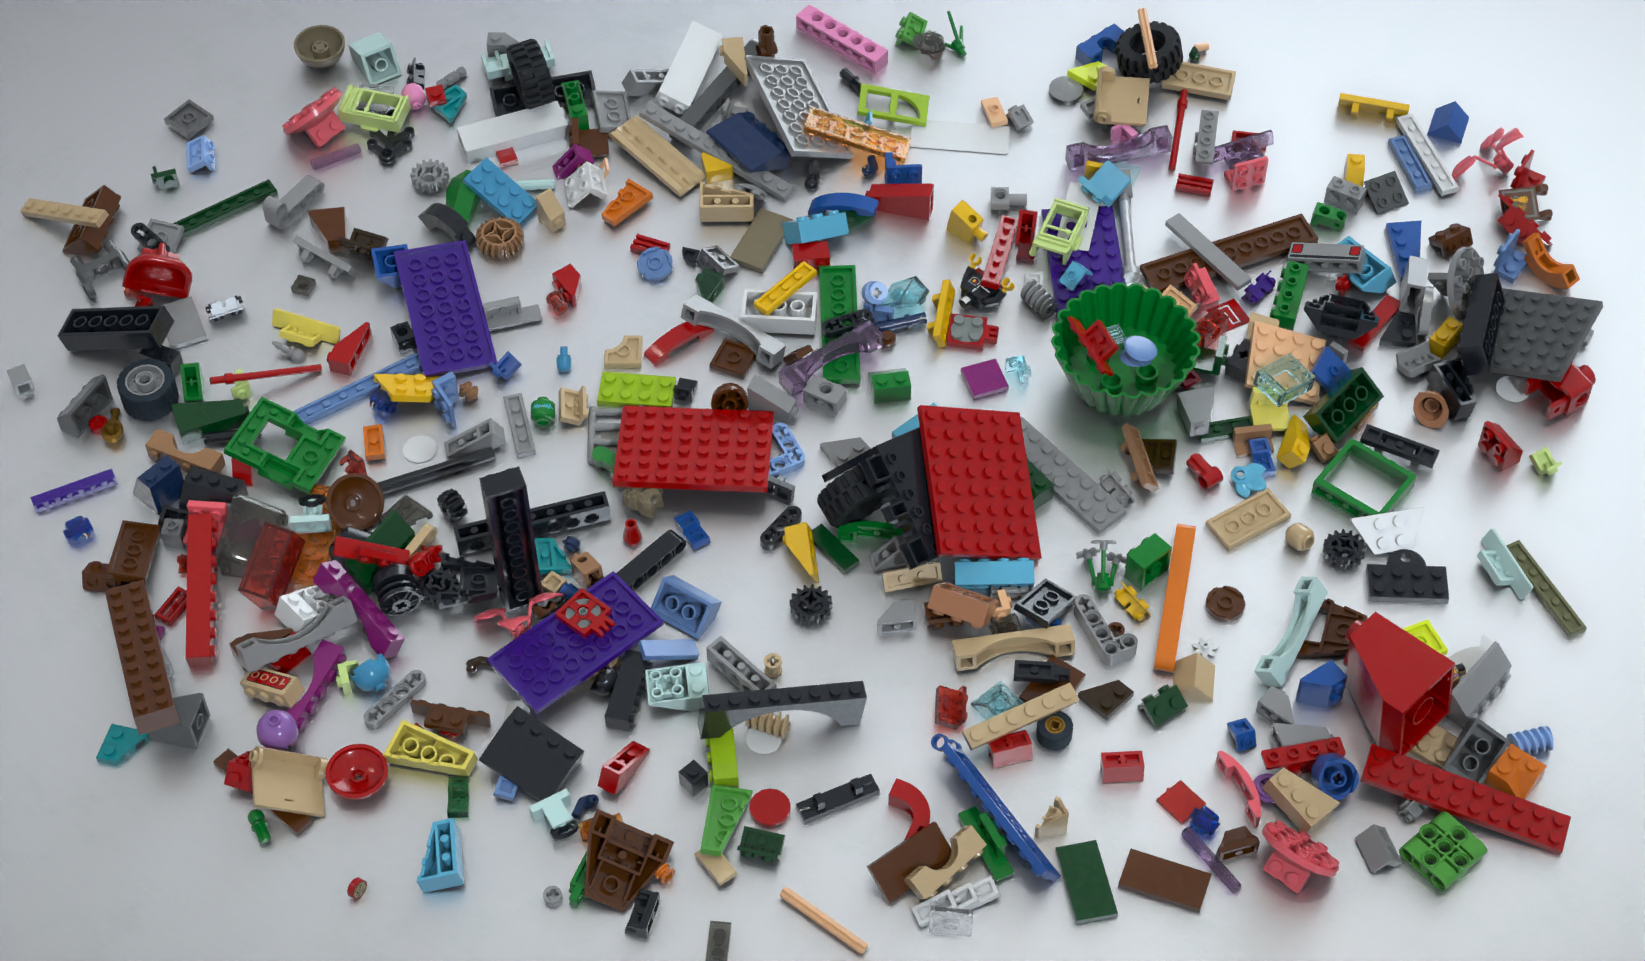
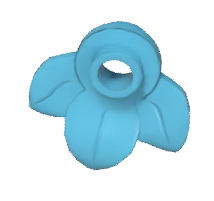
(1250, 481)

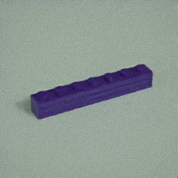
(73, 490)

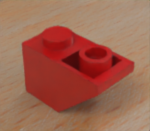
(568, 283)

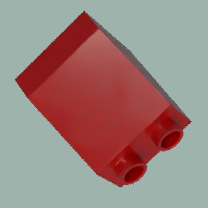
(1396, 682)

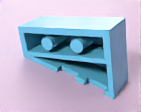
(443, 858)

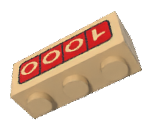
(272, 687)

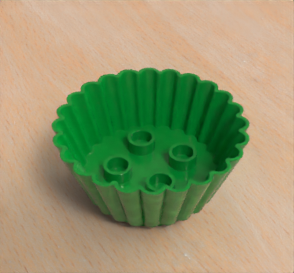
(1138, 314)

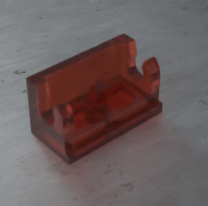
(355, 463)

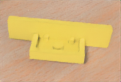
(304, 329)

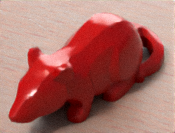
(424, 560)

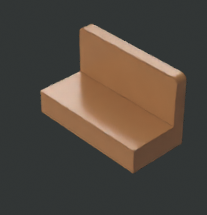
(1243, 434)

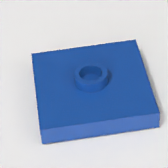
(1329, 368)

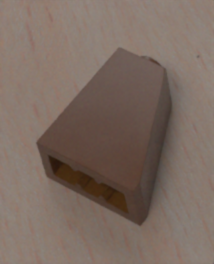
(329, 226)

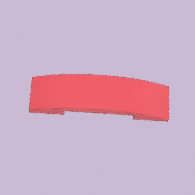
(1231, 767)

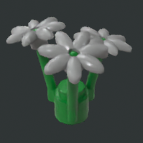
(1102, 581)

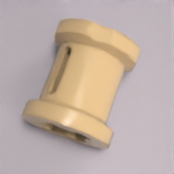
(776, 665)

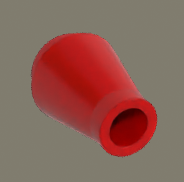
(631, 533)

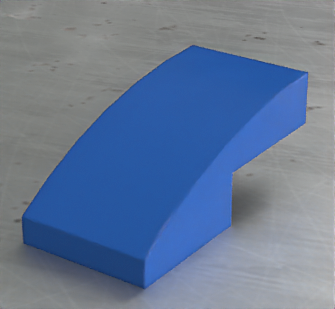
(1261, 454)
(691, 530)

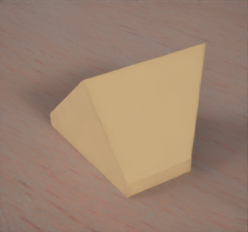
(1054, 821)

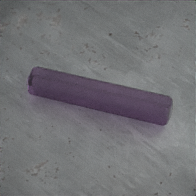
(335, 156)

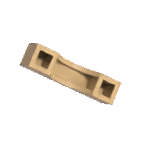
(964, 846)

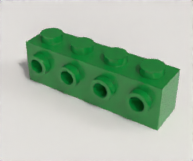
(1290, 294)

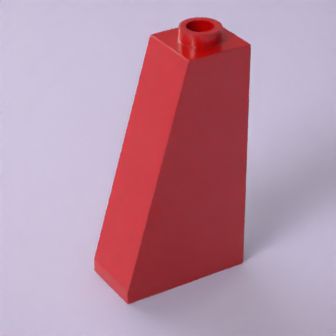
(904, 199)

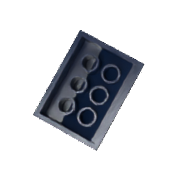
(751, 143)

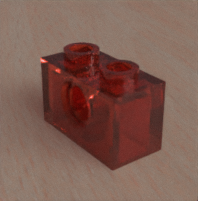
(1211, 327)

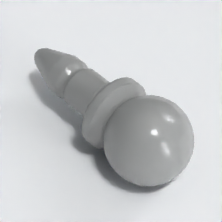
(296, 355)

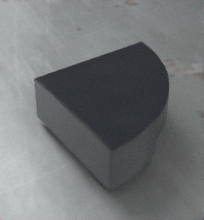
(690, 256)

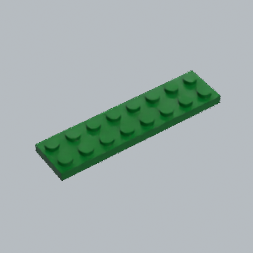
(839, 298)

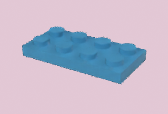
(500, 191)

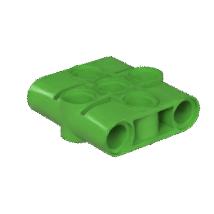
(1444, 868)

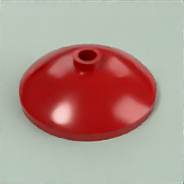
(356, 762)

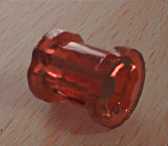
(558, 305)

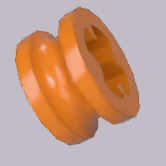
(664, 873)

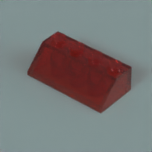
(271, 566)

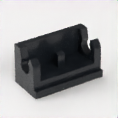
(643, 913)

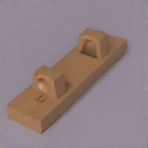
(1134, 445)

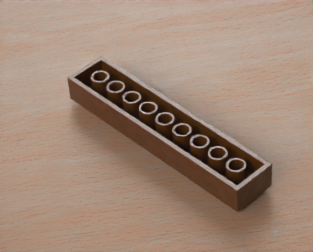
(141, 657)

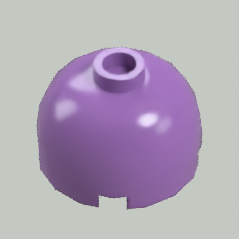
(277, 730)

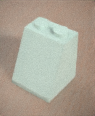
(375, 58)

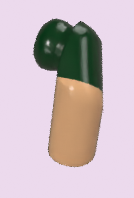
(1196, 49)

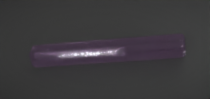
(1211, 860)

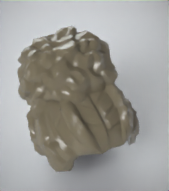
(643, 500)

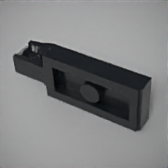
(1040, 672)

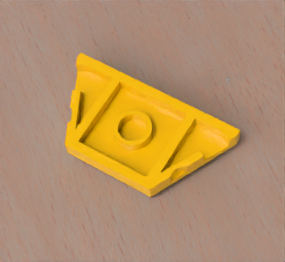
(406, 387)

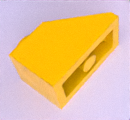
(1355, 169)

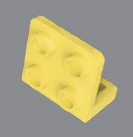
(1266, 412)

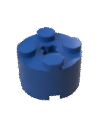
(1324, 776)

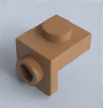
(1323, 447)

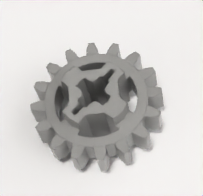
(430, 175)

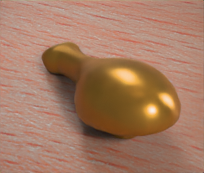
(113, 429)

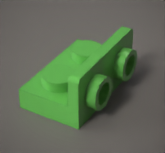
(910, 27)

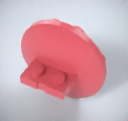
(317, 119)
(1294, 858)

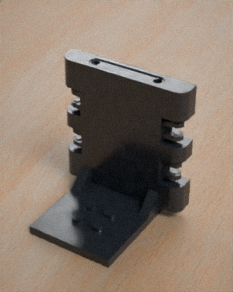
(902, 476)

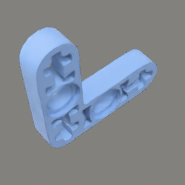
(787, 453)

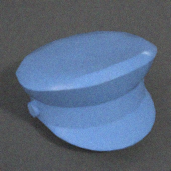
(1138, 351)

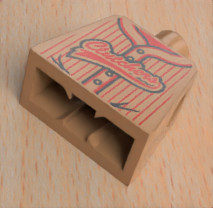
(584, 566)

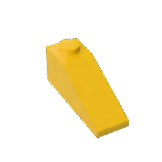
(1295, 444)
(801, 543)

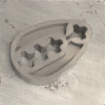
(1425, 311)

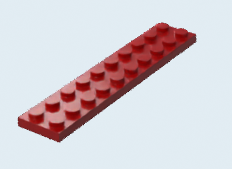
(1466, 799)

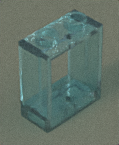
(1273, 390)

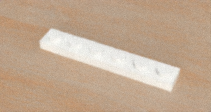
(1427, 154)

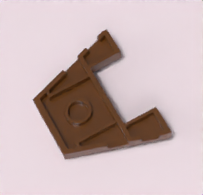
(1334, 632)

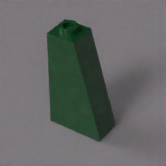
(208, 417)

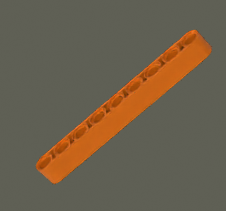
(1175, 598)

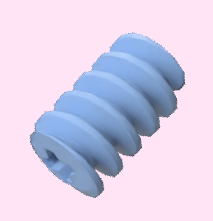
(874, 299)
(1533, 739)

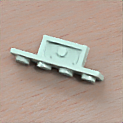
(1502, 565)

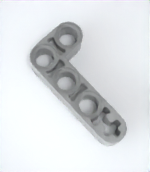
(284, 211)
(1087, 612)

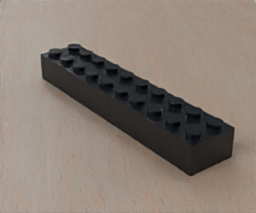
(511, 537)

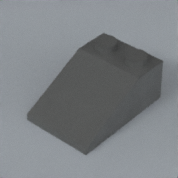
(1475, 751)

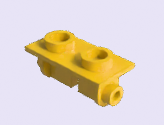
(1137, 608)

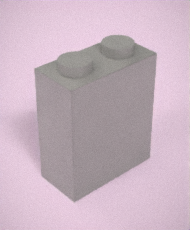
(1413, 285)

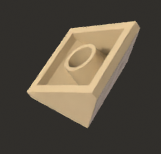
(1195, 677)

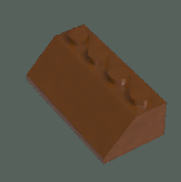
(86, 239)

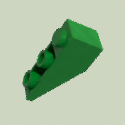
(575, 103)

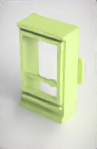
(373, 121)
(1056, 243)

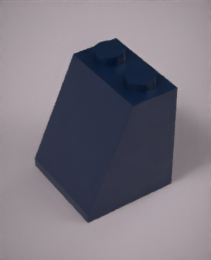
(160, 485)

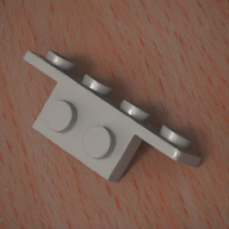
(1206, 137)
(509, 313)

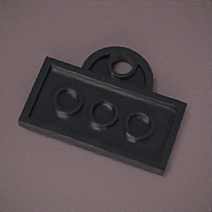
(1407, 580)

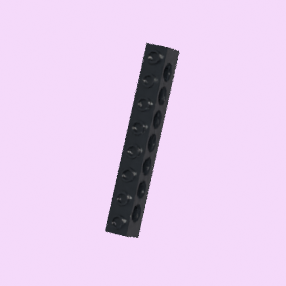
(545, 521)

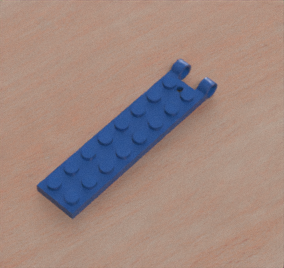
(993, 804)

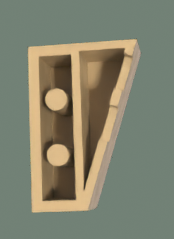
(725, 205)
(1299, 799)

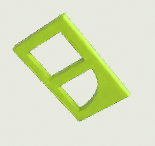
(918, 101)

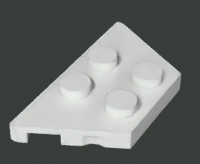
(1389, 530)

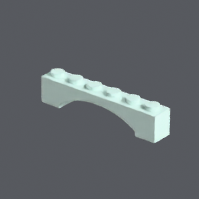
(1309, 596)

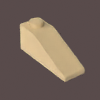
(733, 53)

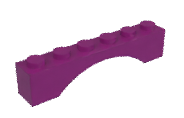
(382, 634)
(325, 671)

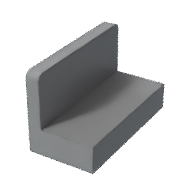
(1377, 848)

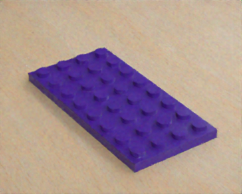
(1101, 259)
(445, 309)
(556, 659)

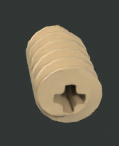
(771, 724)

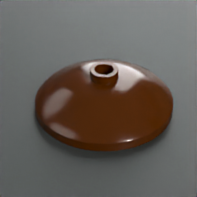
(368, 501)

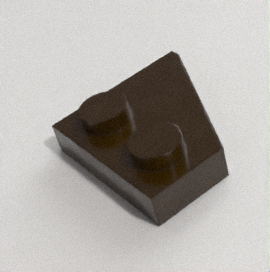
(1161, 454)
(1106, 698)

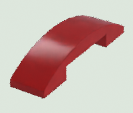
(673, 339)

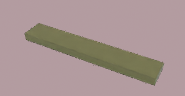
(1547, 592)

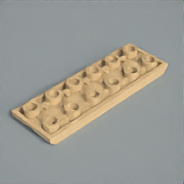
(657, 155)

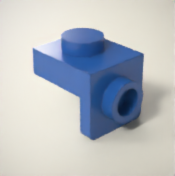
(506, 366)

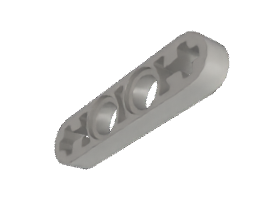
(392, 697)

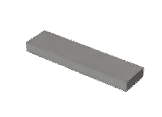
(519, 425)

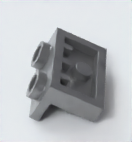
(717, 260)

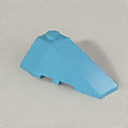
(1376, 274)

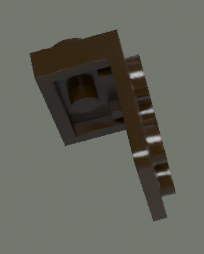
(363, 242)

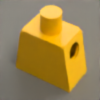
(966, 223)

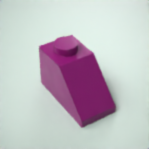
(571, 160)

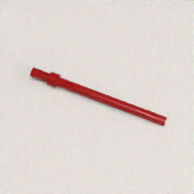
(1182, 106)
(230, 378)

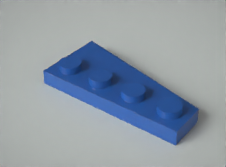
(1404, 242)

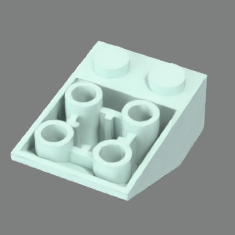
(677, 686)

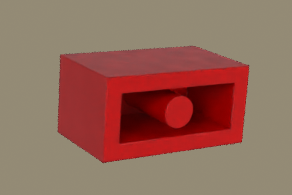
(812, 253)

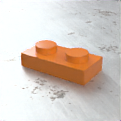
(374, 442)

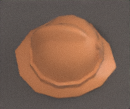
(1430, 409)

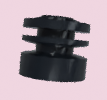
(396, 590)

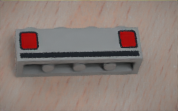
(1329, 257)

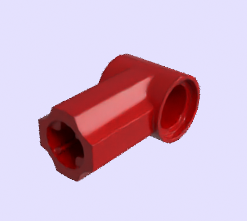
(1207, 475)

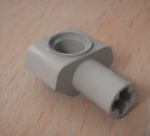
(1002, 199)

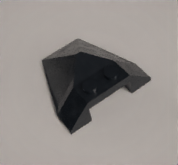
(1341, 316)

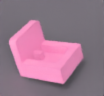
(1124, 132)

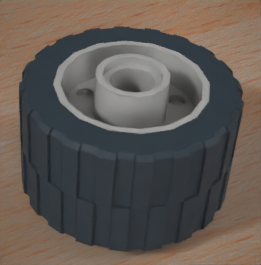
(147, 389)

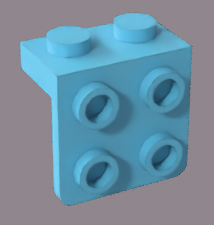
(1106, 183)

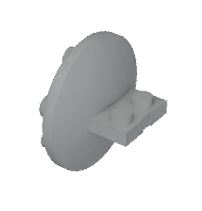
(1457, 282)

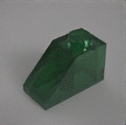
(709, 284)

